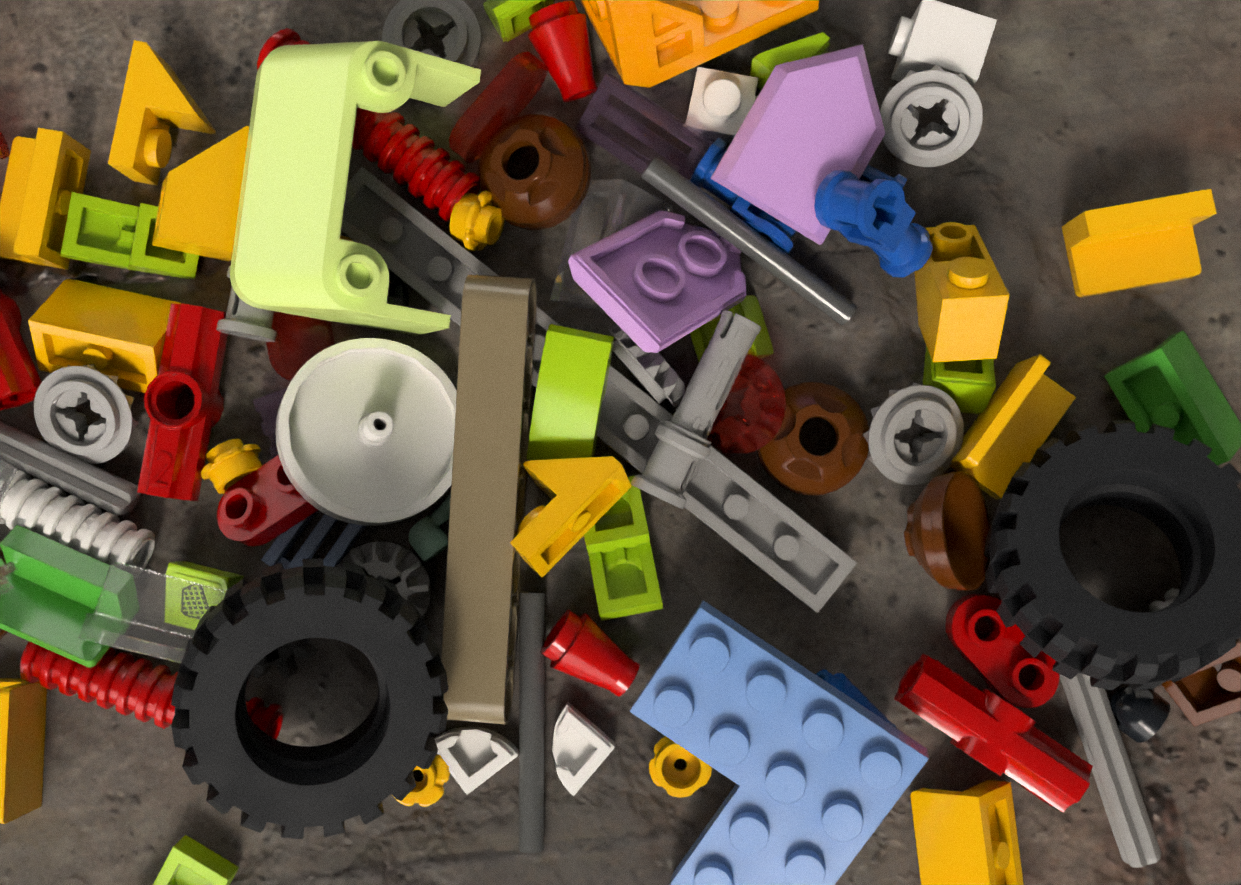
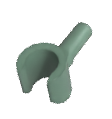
(427, 535)

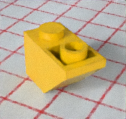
(202, 201)
(960, 296)

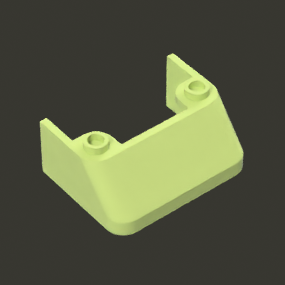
(297, 178)

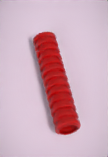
(400, 149)
(125, 684)

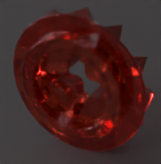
(763, 406)

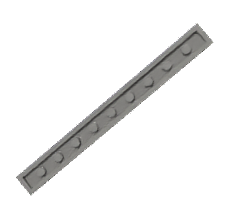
(628, 419)

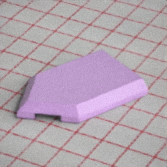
(803, 126)
(661, 278)

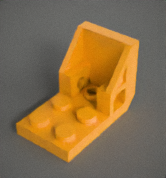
(667, 37)

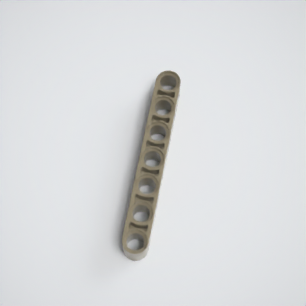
(488, 496)

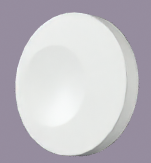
(368, 431)

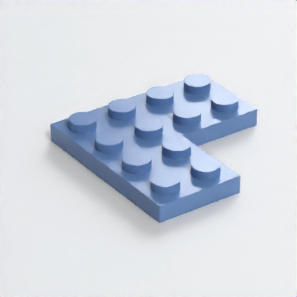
(804, 757)

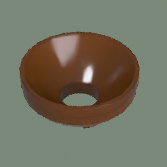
(553, 188)
(807, 473)
(950, 531)

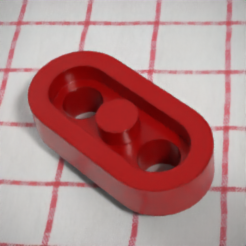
(270, 503)
(1000, 654)

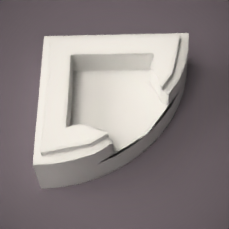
(578, 748)
(474, 754)

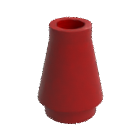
(564, 47)
(588, 653)

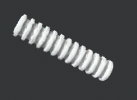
(73, 523)

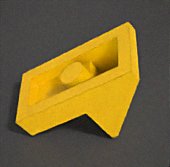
(148, 107)
(580, 496)

